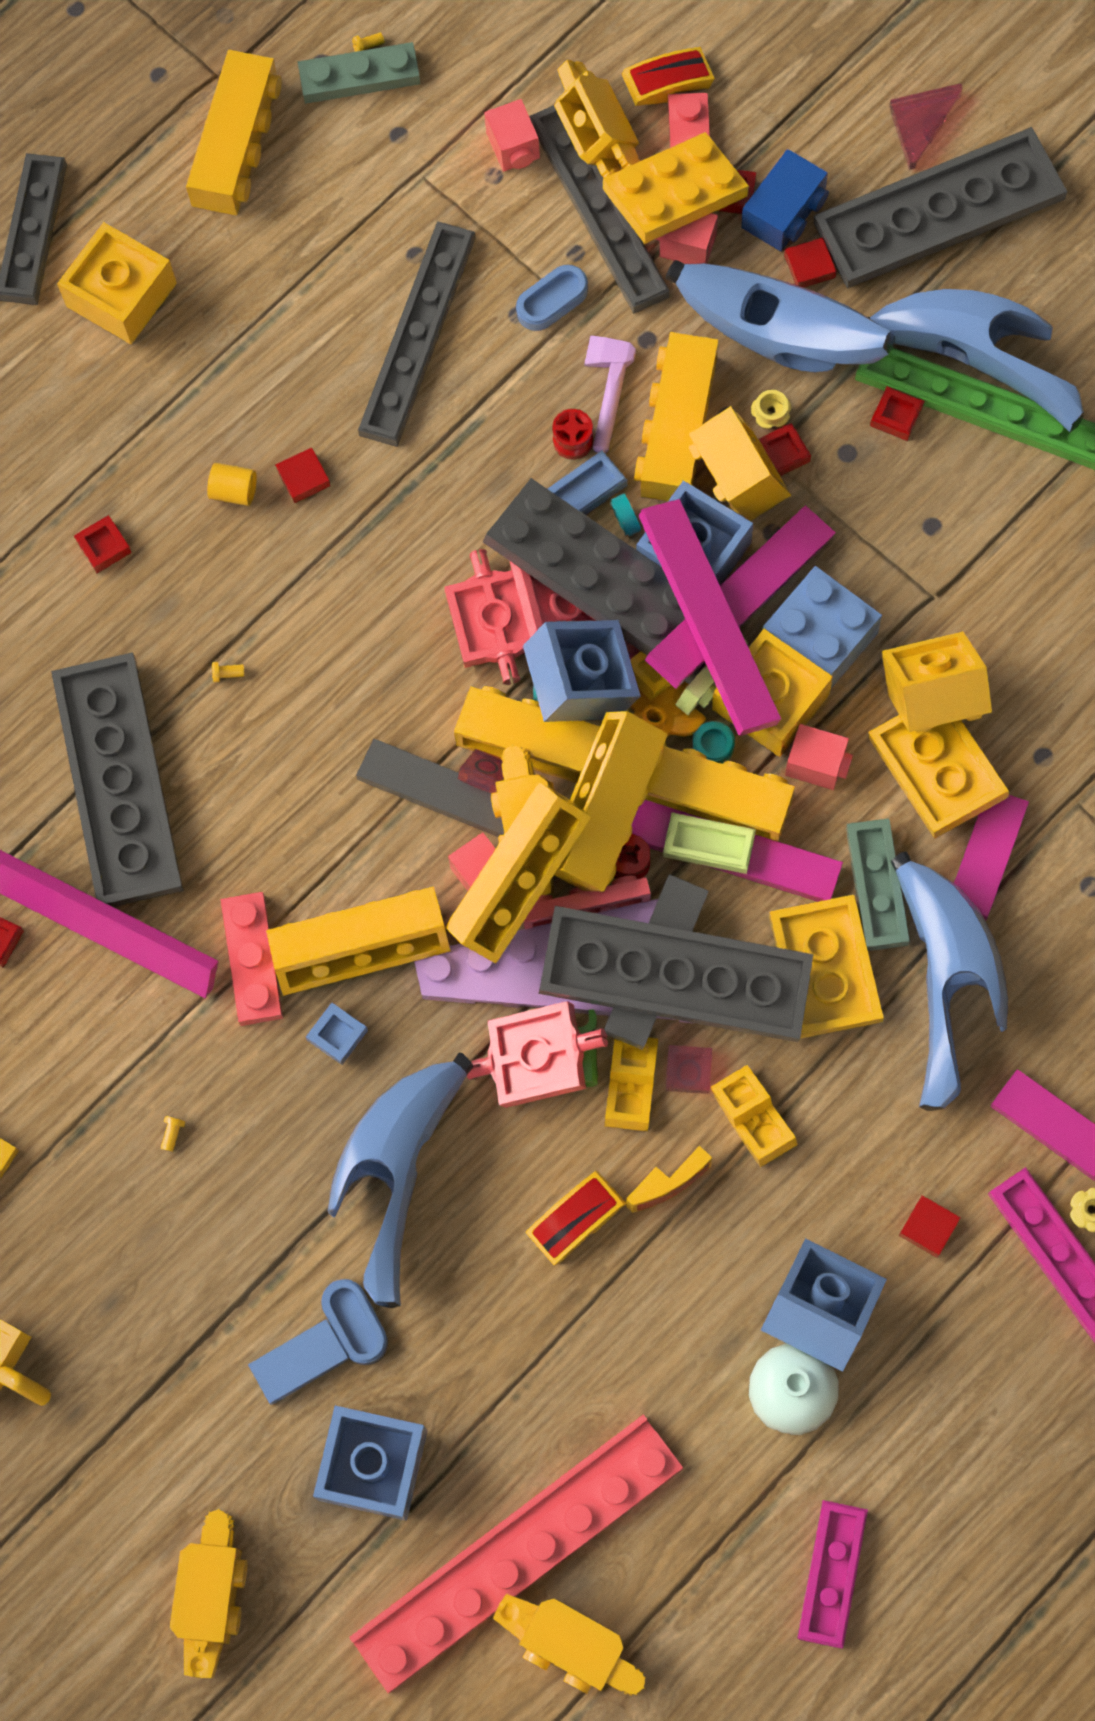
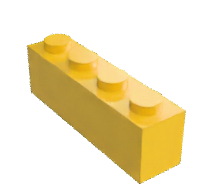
(233, 133)
(680, 408)
(611, 792)
(517, 872)
(358, 941)

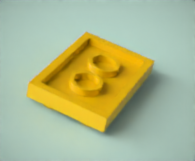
(675, 187)
(939, 772)
(841, 975)

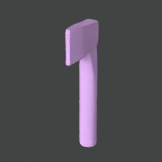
(617, 356)

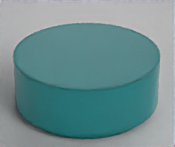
(625, 515)
(714, 741)

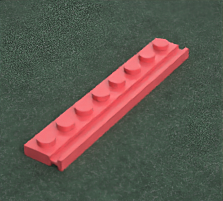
(515, 1553)

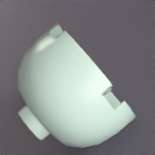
(792, 1390)

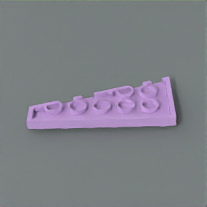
(517, 975)

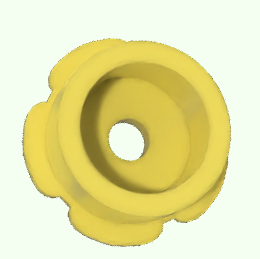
(775, 400)
(1079, 1213)

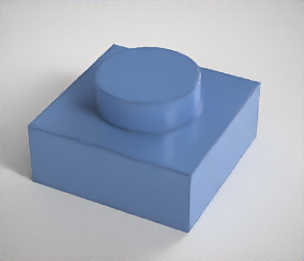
(336, 1033)

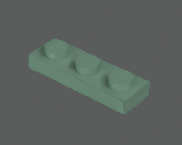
(359, 72)
(877, 884)

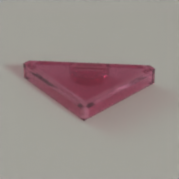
(921, 117)

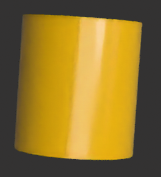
(232, 484)

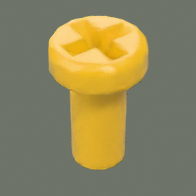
(367, 42)
(226, 671)
(171, 1132)

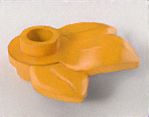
(668, 715)

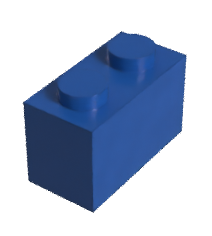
(785, 200)

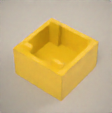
(117, 283)
(738, 464)
(937, 682)
(794, 685)

